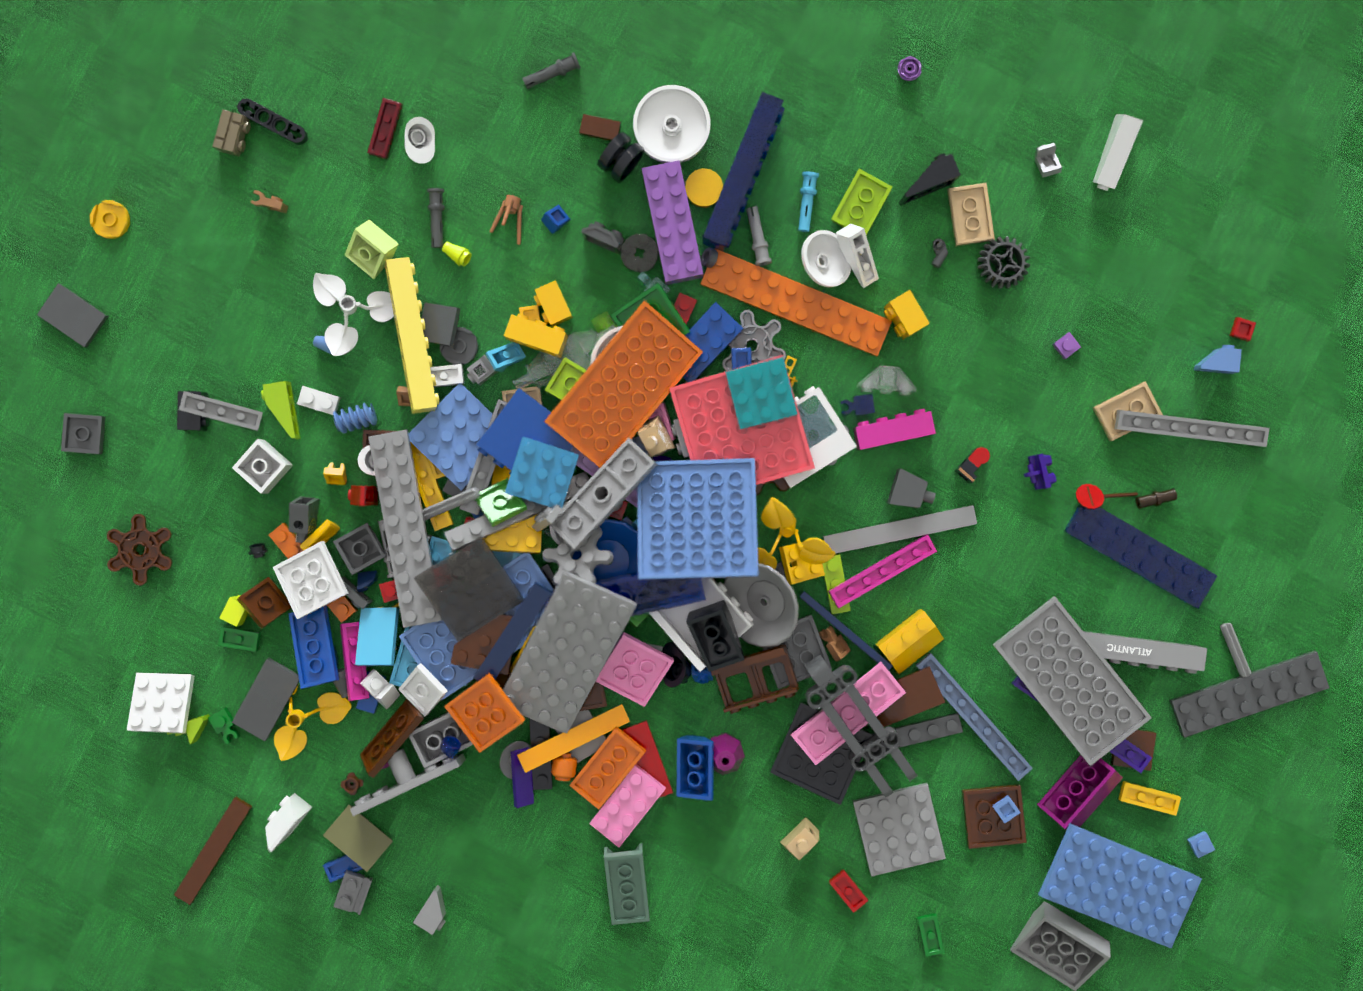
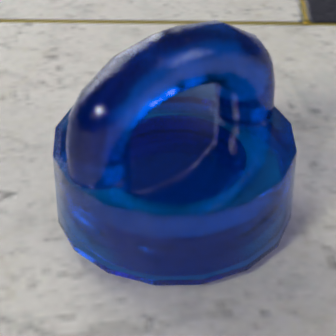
(450, 746)

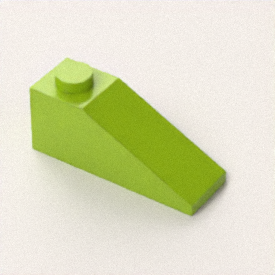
(281, 403)

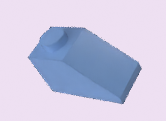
(1221, 360)

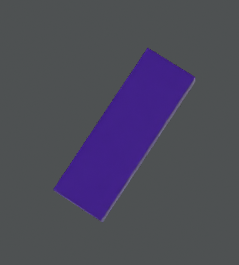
(522, 781)

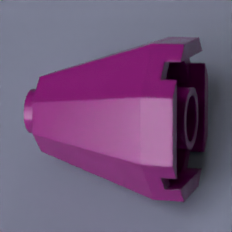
(729, 748)

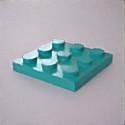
(761, 393)

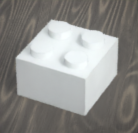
(262, 466)

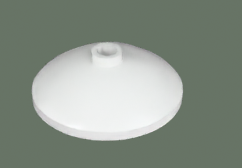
(824, 248)

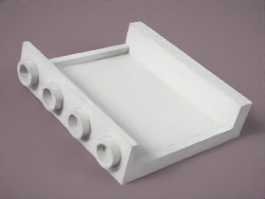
(674, 619)

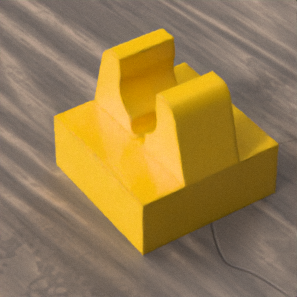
(335, 475)

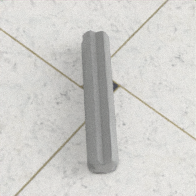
(1235, 649)

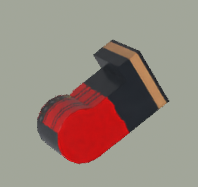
(972, 463)

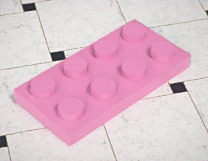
(627, 805)

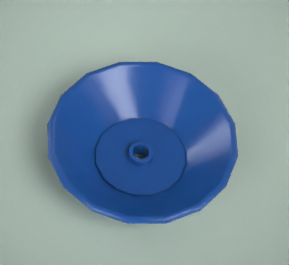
(622, 543)

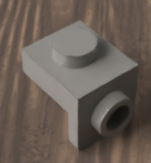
(1047, 160)

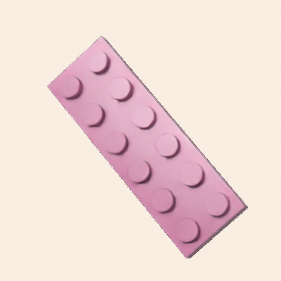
(820, 737)

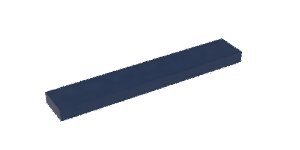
(843, 629)
(514, 631)

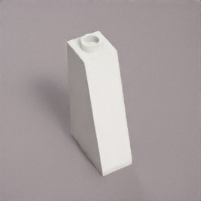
(1116, 151)

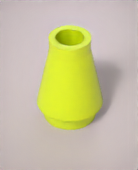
(458, 254)

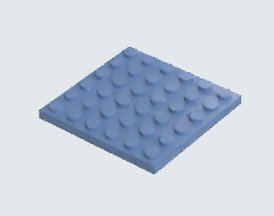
(698, 520)

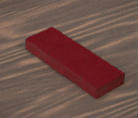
(385, 128)

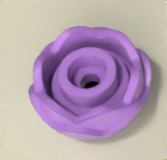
(909, 62)

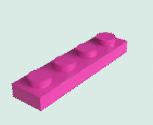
(353, 673)

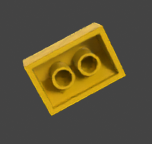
(910, 641)

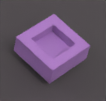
(1066, 345)

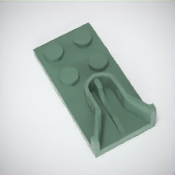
(626, 886)

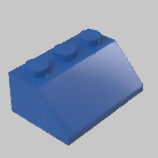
(695, 767)

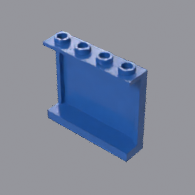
(518, 419)

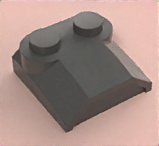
(602, 237)
(360, 548)

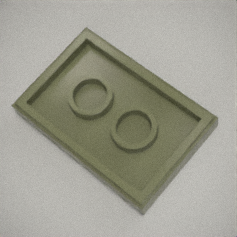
(358, 838)

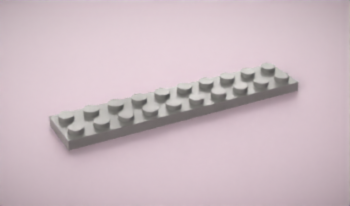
(403, 523)

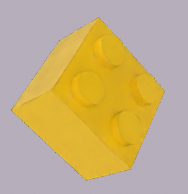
(905, 315)

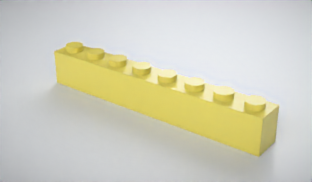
(410, 335)

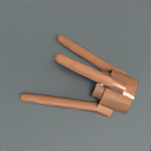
(510, 206)

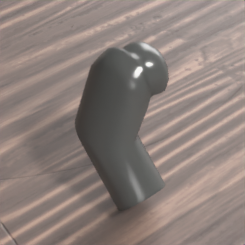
(941, 252)

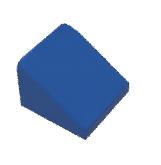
(555, 219)

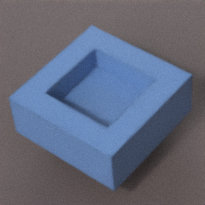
(1006, 809)
(1201, 844)

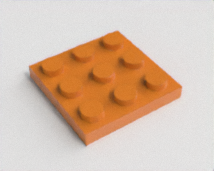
(484, 713)

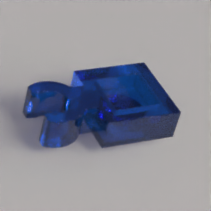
(861, 405)

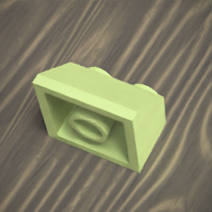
(370, 248)

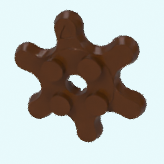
(127, 553)

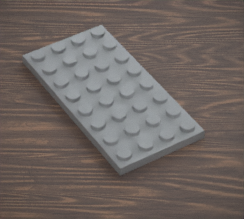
(567, 651)
(1072, 681)

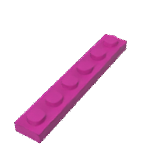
(882, 571)

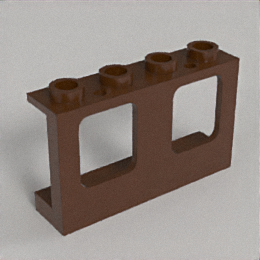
(753, 668)

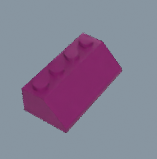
(1079, 792)

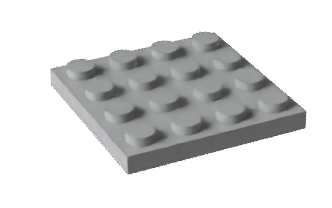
(899, 829)

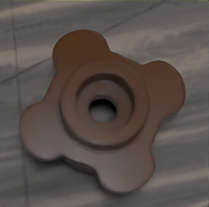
(352, 789)

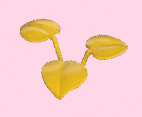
(778, 515)
(292, 741)

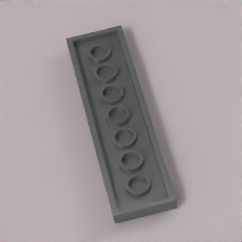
(1249, 694)

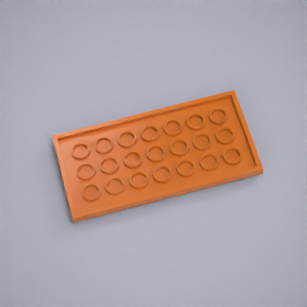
(623, 385)

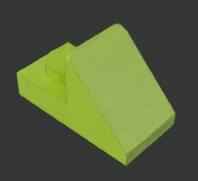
(194, 728)

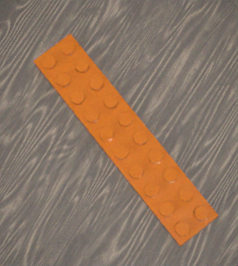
(797, 303)

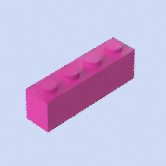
(894, 430)

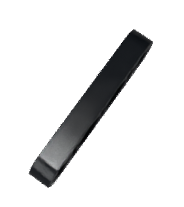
(272, 122)

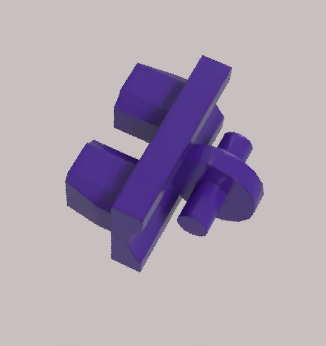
(1038, 471)

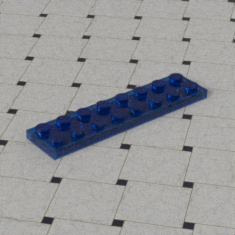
(1141, 554)

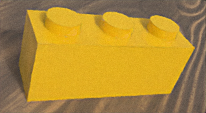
(536, 335)

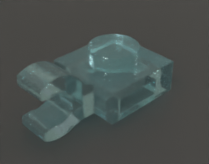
(645, 279)

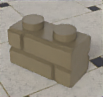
(231, 133)

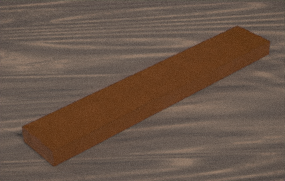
(213, 850)

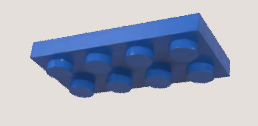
(711, 335)
(314, 648)

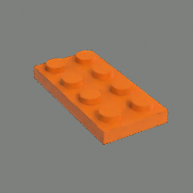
(607, 767)

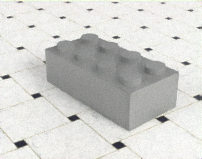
(429, 736)

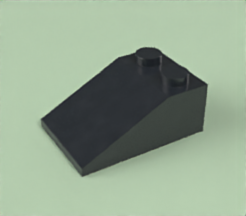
(938, 175)
(715, 635)

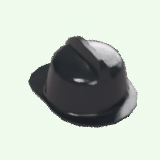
(680, 668)

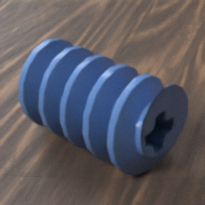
(355, 418)

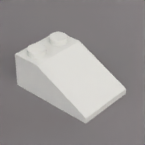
(285, 821)

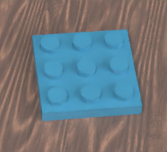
(541, 473)

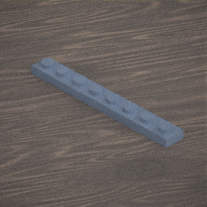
(976, 719)

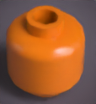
(564, 767)

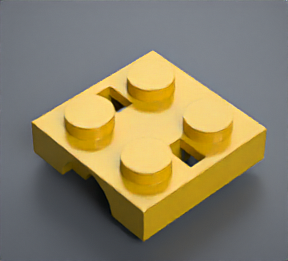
(800, 569)

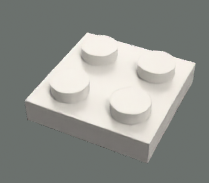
(423, 690)

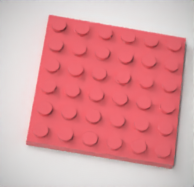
(713, 430)

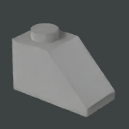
(432, 913)

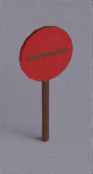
(1092, 497)

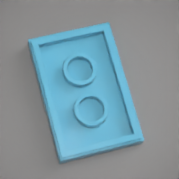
(377, 636)

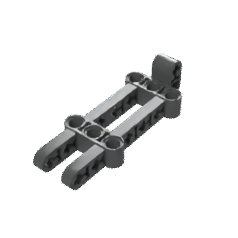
(823, 676)

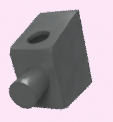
(909, 490)

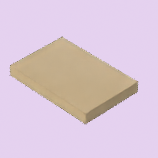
(970, 214)
(1134, 399)

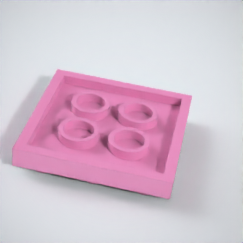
(634, 669)

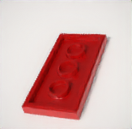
(651, 760)

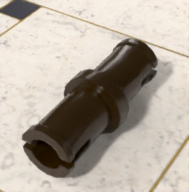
(1156, 498)

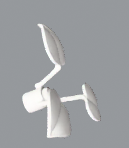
(342, 338)

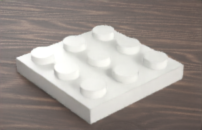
(310, 580)
(160, 703)

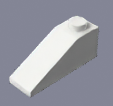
(857, 252)

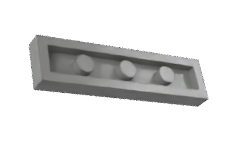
(220, 411)

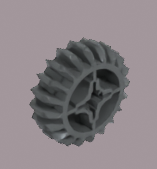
(1011, 248)

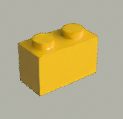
(553, 304)

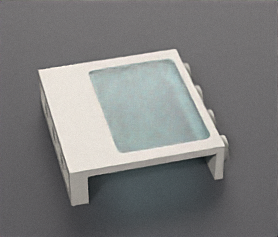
(823, 431)

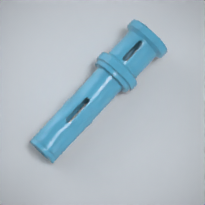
(807, 199)

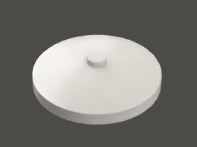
(671, 124)

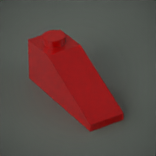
(363, 495)

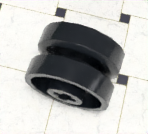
(620, 157)

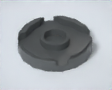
(463, 349)

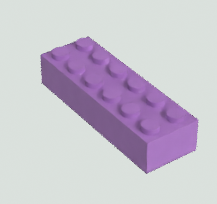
(672, 222)

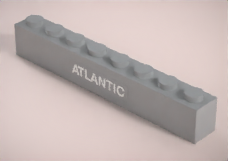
(1149, 652)

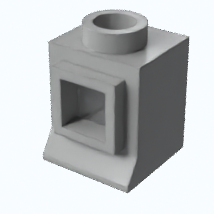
(481, 371)

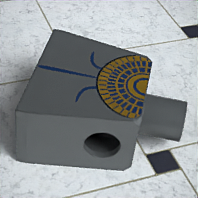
(303, 517)

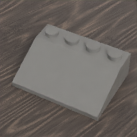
(1061, 946)

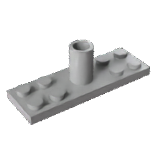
(603, 494)
(405, 779)

